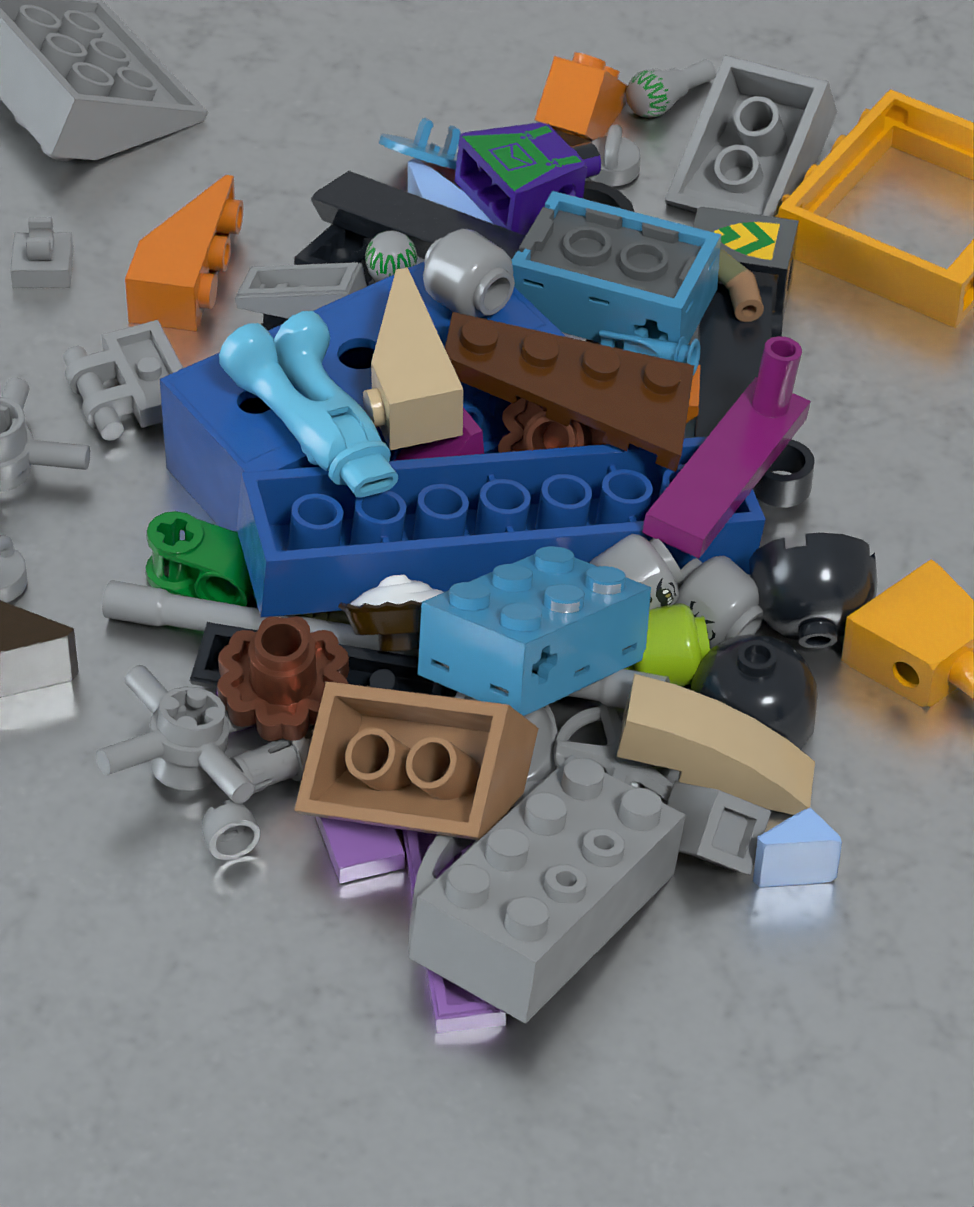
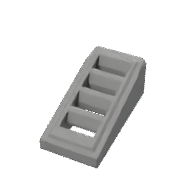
(298, 288)

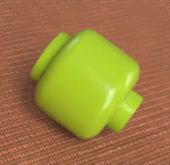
(674, 644)

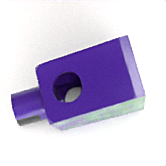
(518, 167)

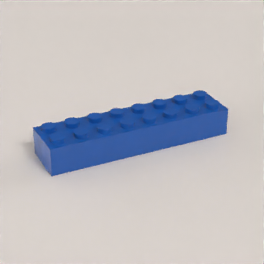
(455, 520)

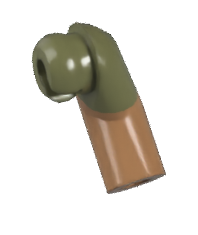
(741, 288)

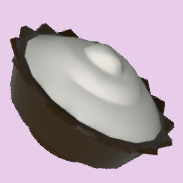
(391, 612)

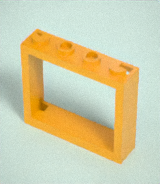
(862, 260)

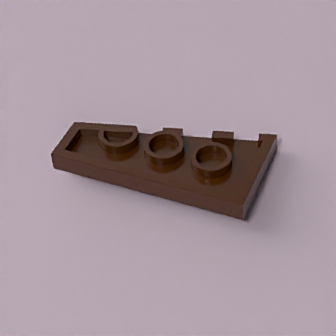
(607, 388)

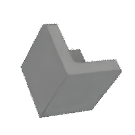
(719, 826)

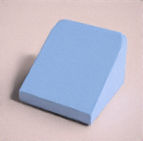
(797, 852)

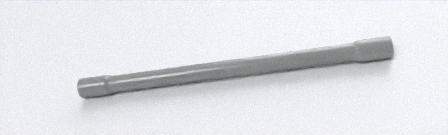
(160, 608)

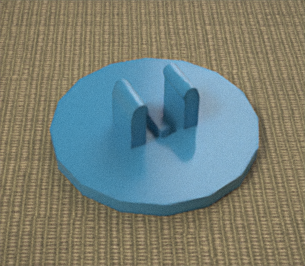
(421, 150)

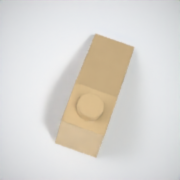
(413, 380)

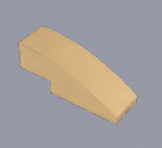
(714, 746)

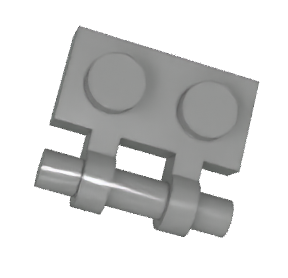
(138, 361)

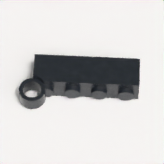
(728, 365)

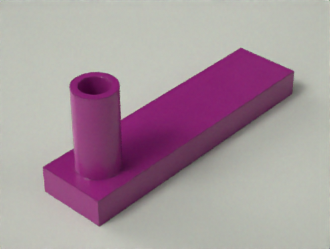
(732, 455)

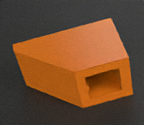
(581, 97)

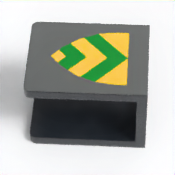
(759, 243)

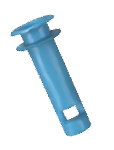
(663, 349)

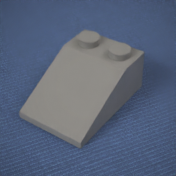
(753, 139)

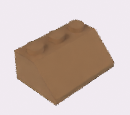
(415, 761)

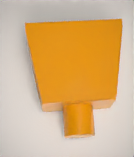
(915, 637)

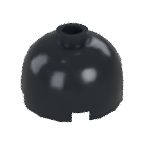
(813, 586)
(762, 681)

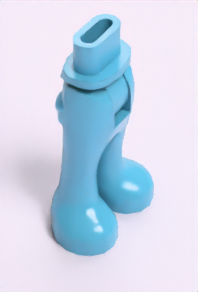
(320, 415)

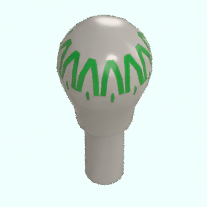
(657, 90)
(388, 253)

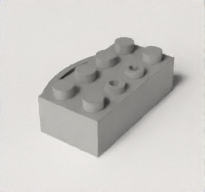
(542, 886)

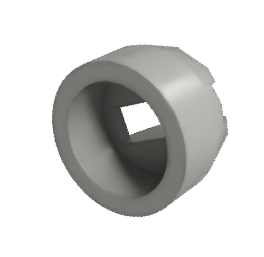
(235, 843)

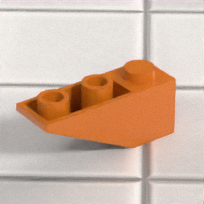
(179, 260)

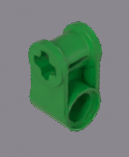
(202, 565)

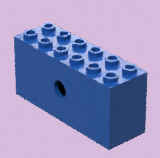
(223, 430)

